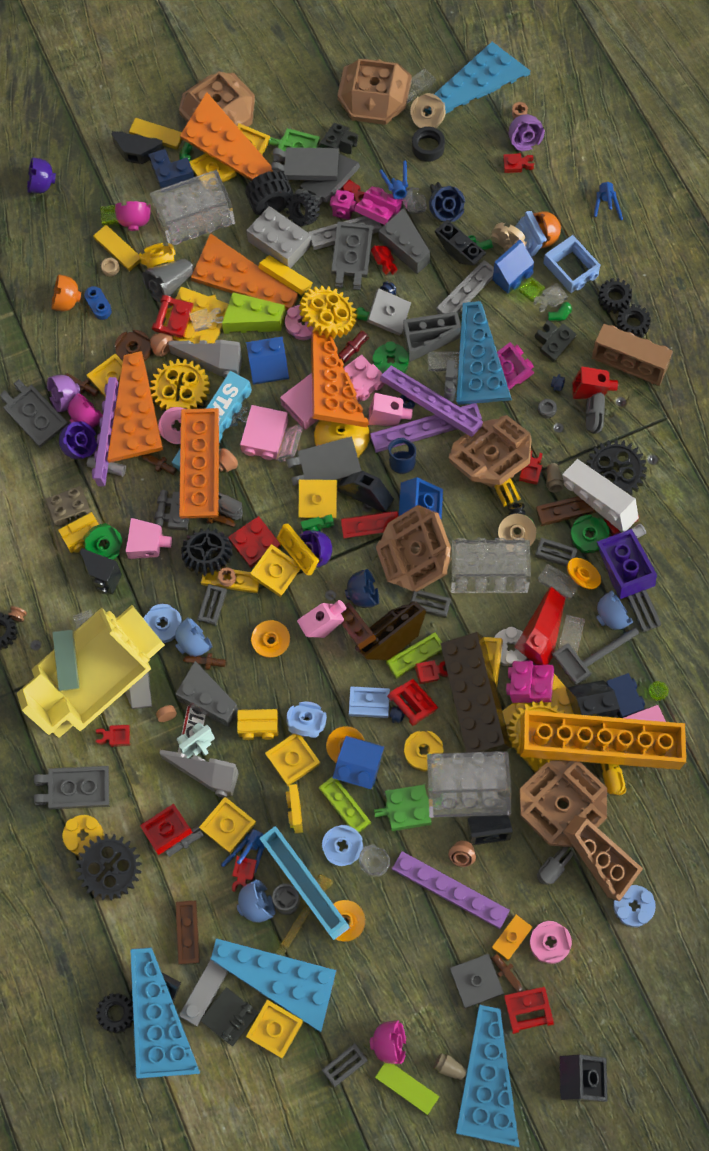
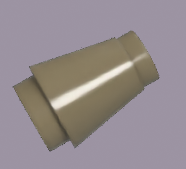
(554, 478)
(448, 1066)

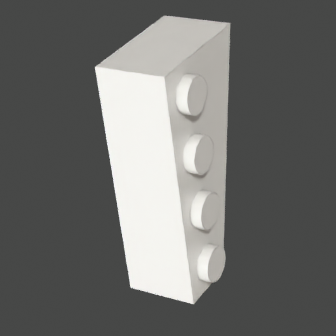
(601, 495)

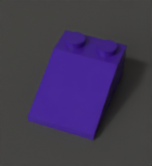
(627, 564)

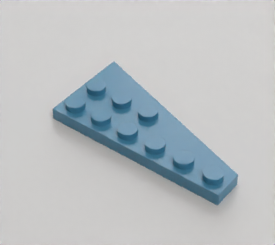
(480, 77)
(479, 369)
(288, 982)
(158, 1032)
(487, 1093)

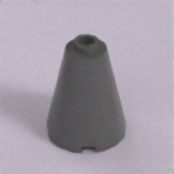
(167, 277)

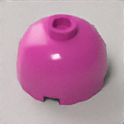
(133, 214)
(83, 410)
(388, 1042)

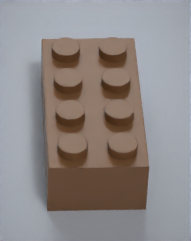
(631, 354)

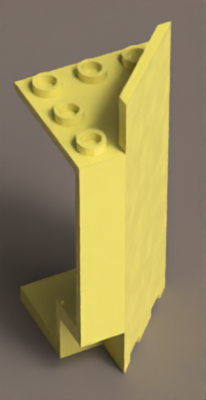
(110, 660)

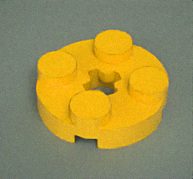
(157, 254)
(421, 739)
(75, 826)

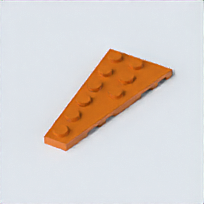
(220, 138)
(232, 272)
(332, 389)
(135, 420)

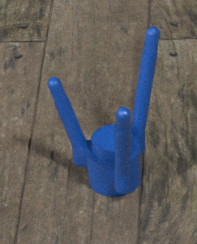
(397, 187)
(607, 192)
(253, 842)

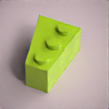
(252, 314)

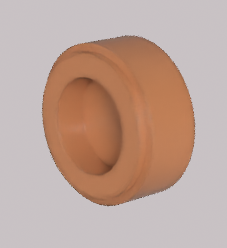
(166, 713)

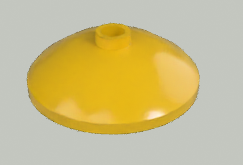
(328, 432)

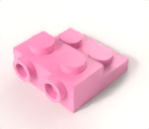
(364, 377)

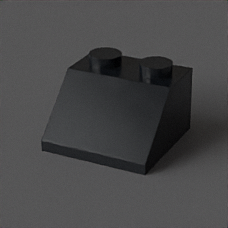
(102, 570)
(593, 699)
(489, 829)
(583, 1078)

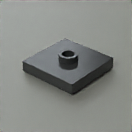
(476, 981)

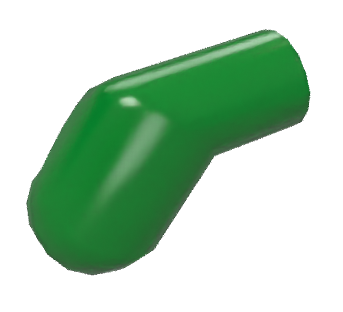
(184, 153)
(487, 244)
(362, 314)
(561, 314)

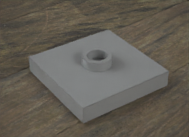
(388, 312)

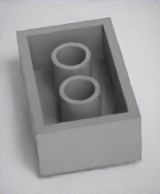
(279, 237)

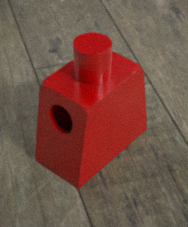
(592, 381)

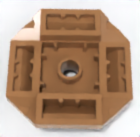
(227, 92)
(370, 102)
(493, 452)
(400, 548)
(562, 782)

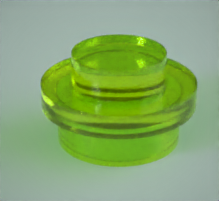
(658, 690)

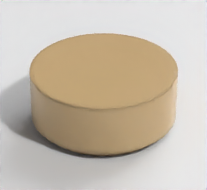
(110, 267)

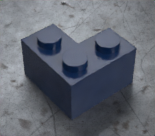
(167, 172)

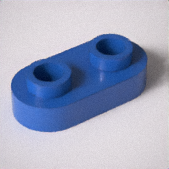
(96, 302)

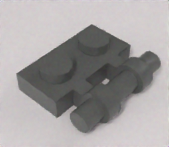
(451, 381)
(173, 518)

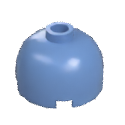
(612, 612)
(191, 639)
(254, 903)

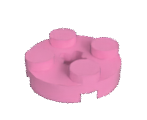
(294, 328)
(166, 422)
(556, 932)

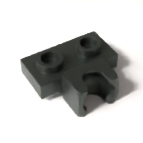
(340, 137)
(554, 340)

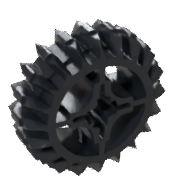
(216, 557)

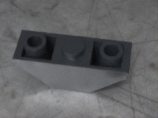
(136, 147)
(458, 244)
(367, 490)

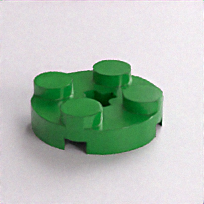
(391, 350)
(593, 524)
(99, 532)

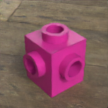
(343, 204)

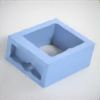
(562, 250)

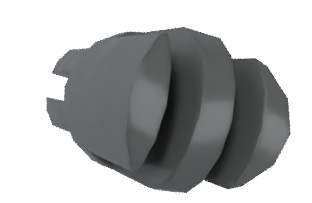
(595, 413)
(230, 507)
(552, 869)

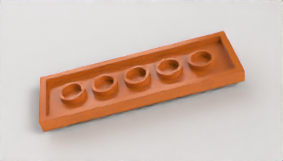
(199, 463)

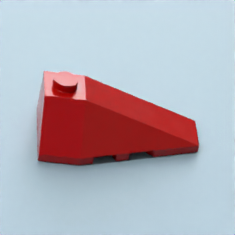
(541, 632)

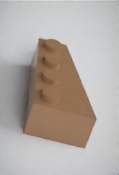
(604, 859)

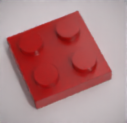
(253, 541)
(166, 829)

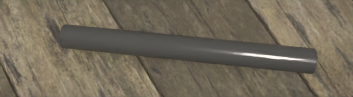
(610, 647)

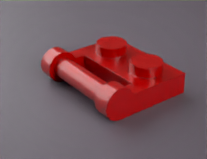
(178, 319)
(417, 700)
(528, 1002)

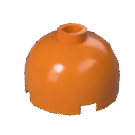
(550, 227)
(65, 294)

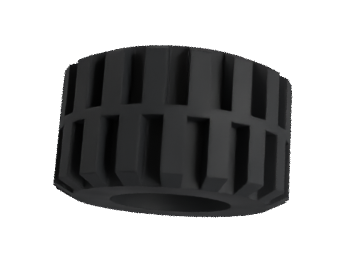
(268, 190)

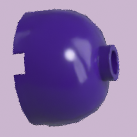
(39, 176)
(77, 440)
(319, 544)

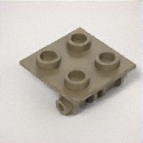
(68, 505)

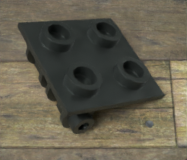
(229, 1016)

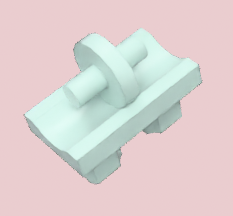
(197, 742)

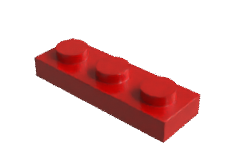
(367, 524)

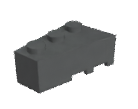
(405, 241)
(430, 333)
(206, 696)

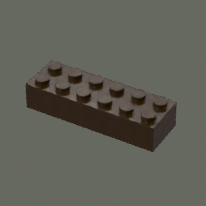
(475, 694)

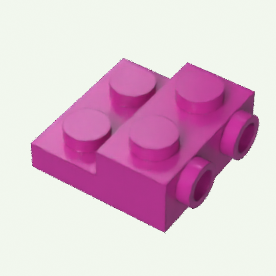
(378, 205)
(514, 366)
(530, 682)

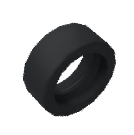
(428, 155)

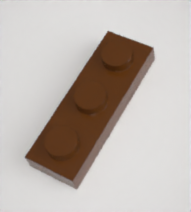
(563, 510)
(356, 627)
(187, 932)

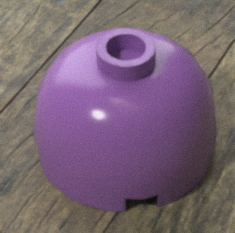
(525, 132)
(62, 390)

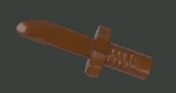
(84, 386)
(160, 464)
(222, 519)
(209, 661)
(505, 970)

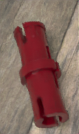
(353, 346)

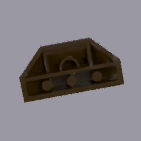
(394, 632)

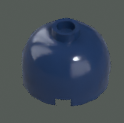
(447, 203)
(361, 589)

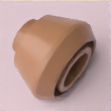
(159, 344)
(227, 460)
(462, 854)

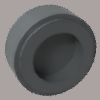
(547, 408)

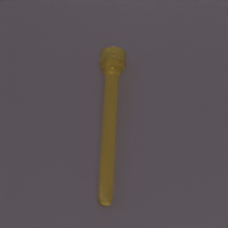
(325, 883)

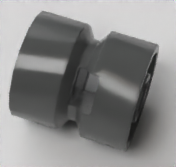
(286, 899)

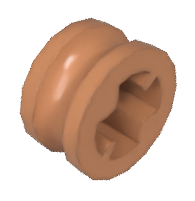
(519, 105)
(225, 571)
(17, 614)

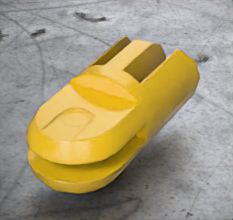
(504, 487)
(613, 779)

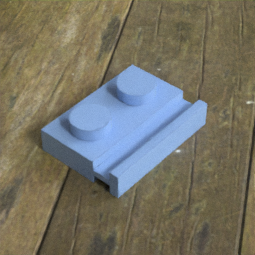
(534, 236)
(369, 702)

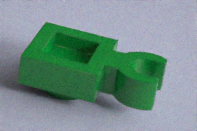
(316, 523)

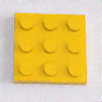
(200, 302)

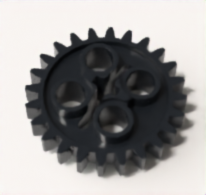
(610, 454)
(94, 855)

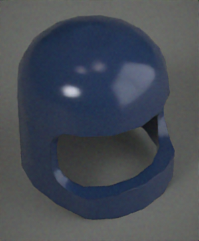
(402, 461)

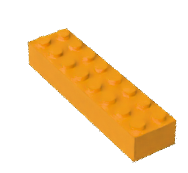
(602, 740)

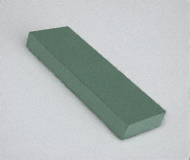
(66, 660)

